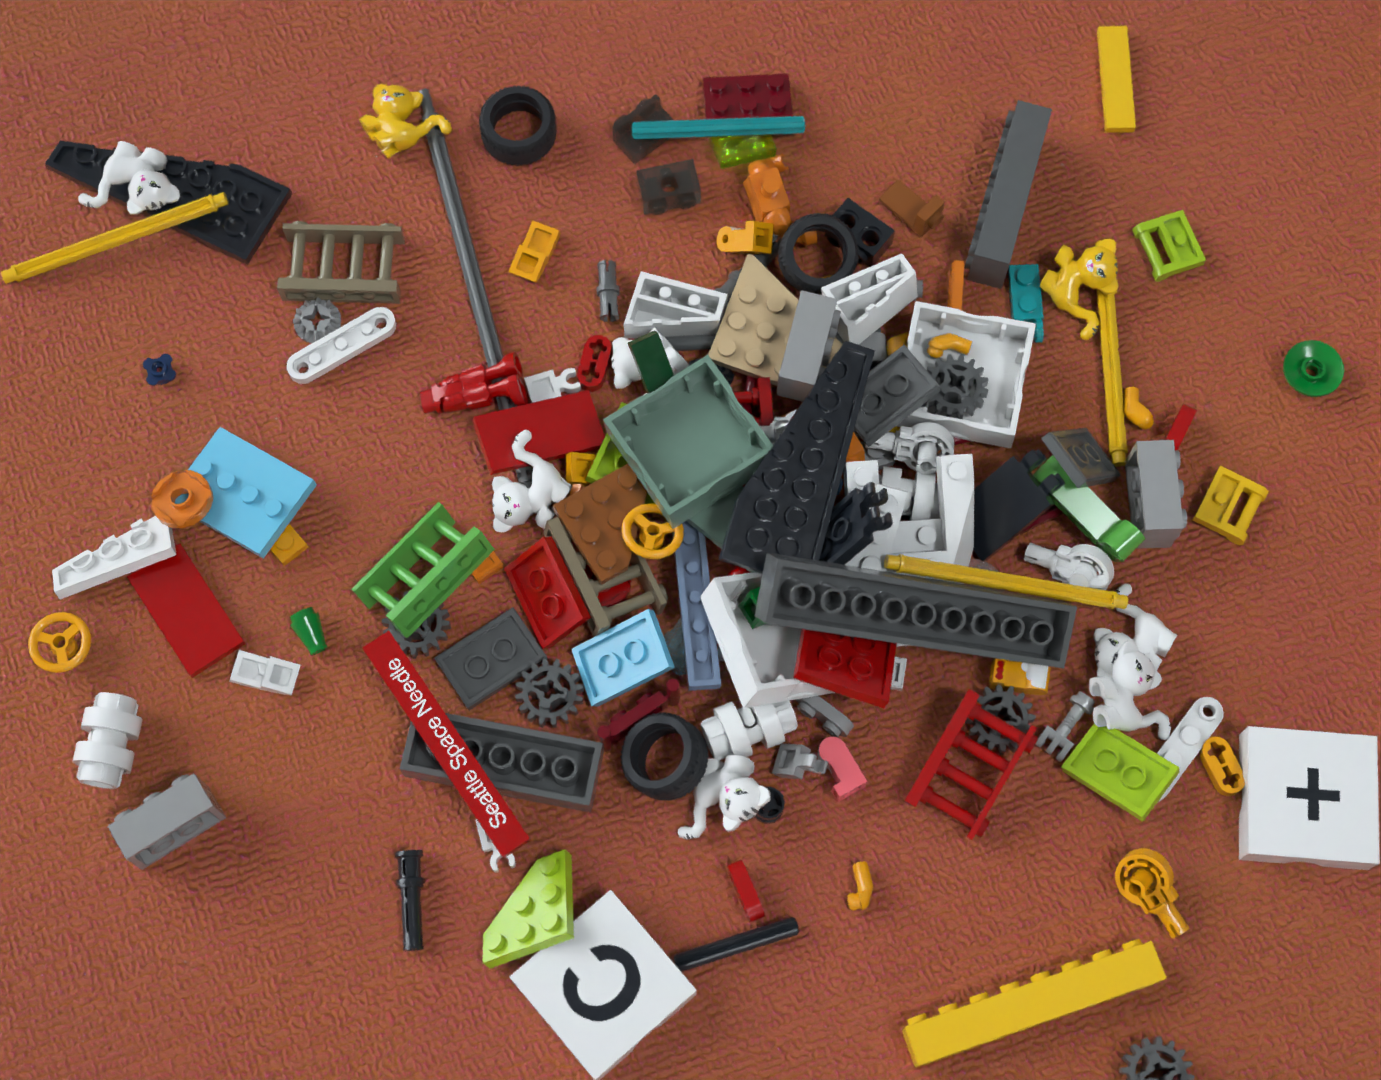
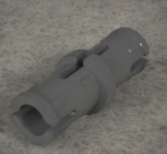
(608, 291)

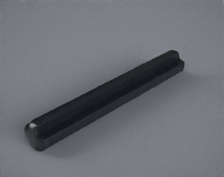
(736, 944)

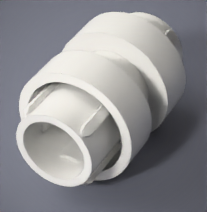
(922, 493)
(728, 735)
(104, 754)

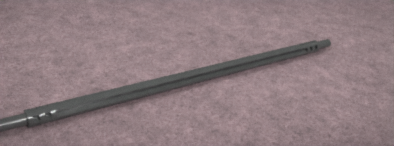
(467, 257)

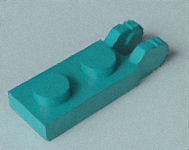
(1026, 296)

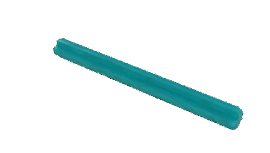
(718, 127)

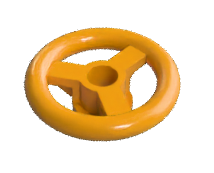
(650, 545)
(69, 648)

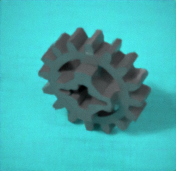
(958, 374)
(428, 638)
(561, 697)
(1005, 708)
(1152, 1060)

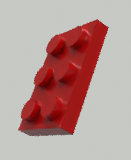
(547, 592)

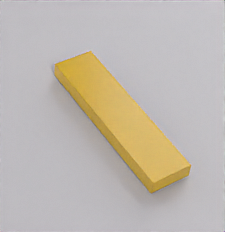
(1116, 79)

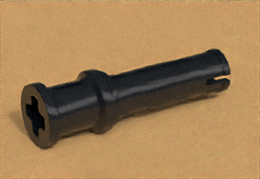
(410, 883)

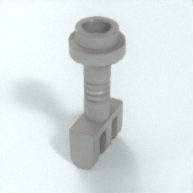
(1081, 704)

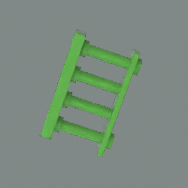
(437, 584)

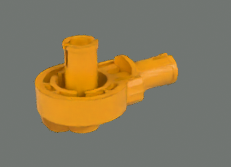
(1151, 887)

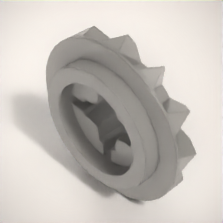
(305, 327)

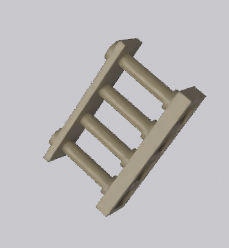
(341, 290)
(588, 588)

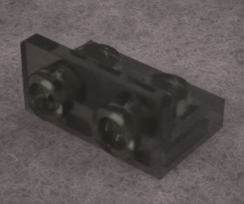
(646, 110)

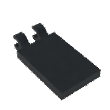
(1010, 502)
(854, 524)

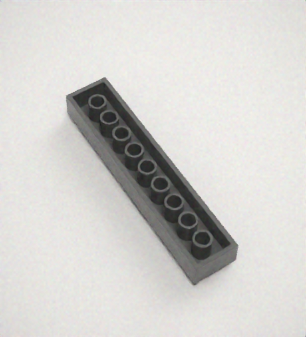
(914, 611)

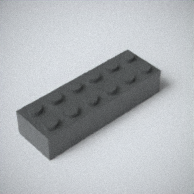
(1007, 194)
(518, 762)

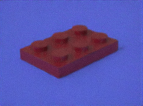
(747, 96)

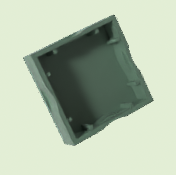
(689, 441)

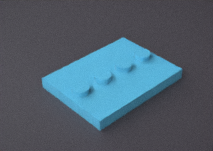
(250, 491)

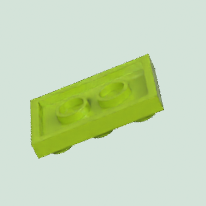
(1120, 770)

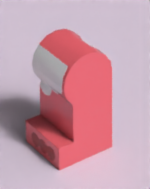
(842, 767)

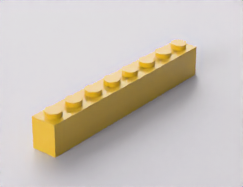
(1033, 1003)

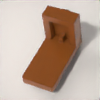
(913, 209)

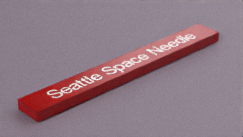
(446, 744)

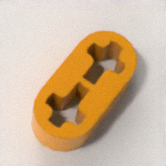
(1228, 762)

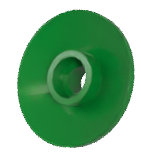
(1316, 357)

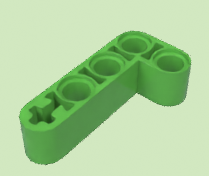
(1092, 515)

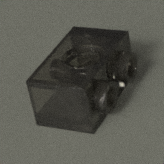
(678, 175)

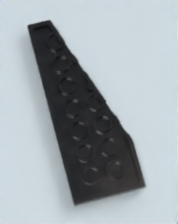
(232, 229)

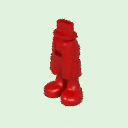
(475, 389)

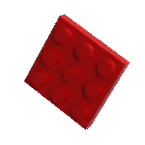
(847, 665)

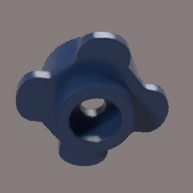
(162, 377)

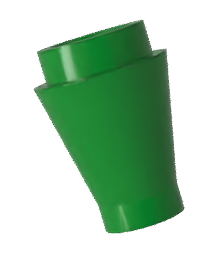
(309, 630)

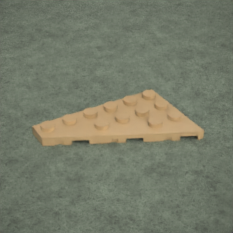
(756, 324)

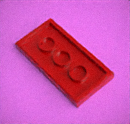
(556, 428)
(186, 611)

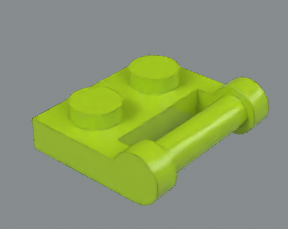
(1177, 240)

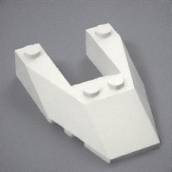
(940, 539)

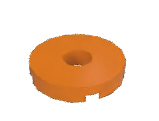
(188, 512)

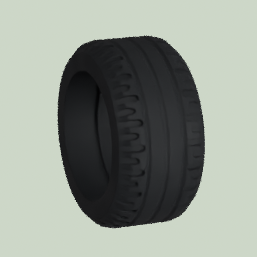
(512, 100)
(829, 225)
(638, 744)

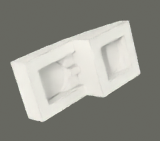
(264, 673)

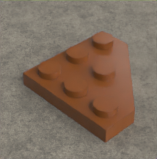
(596, 518)

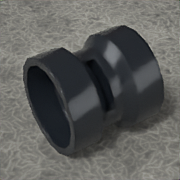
(775, 804)

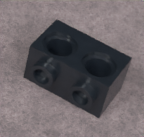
(865, 228)

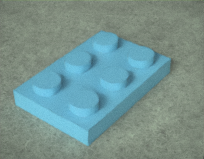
(622, 658)

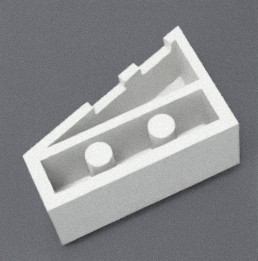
(872, 297)
(673, 308)

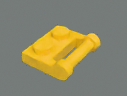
(1221, 500)

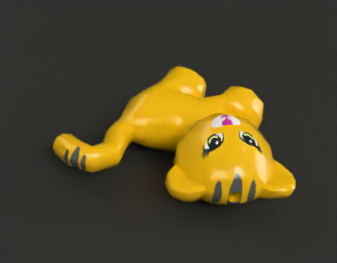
(389, 129)
(1094, 269)

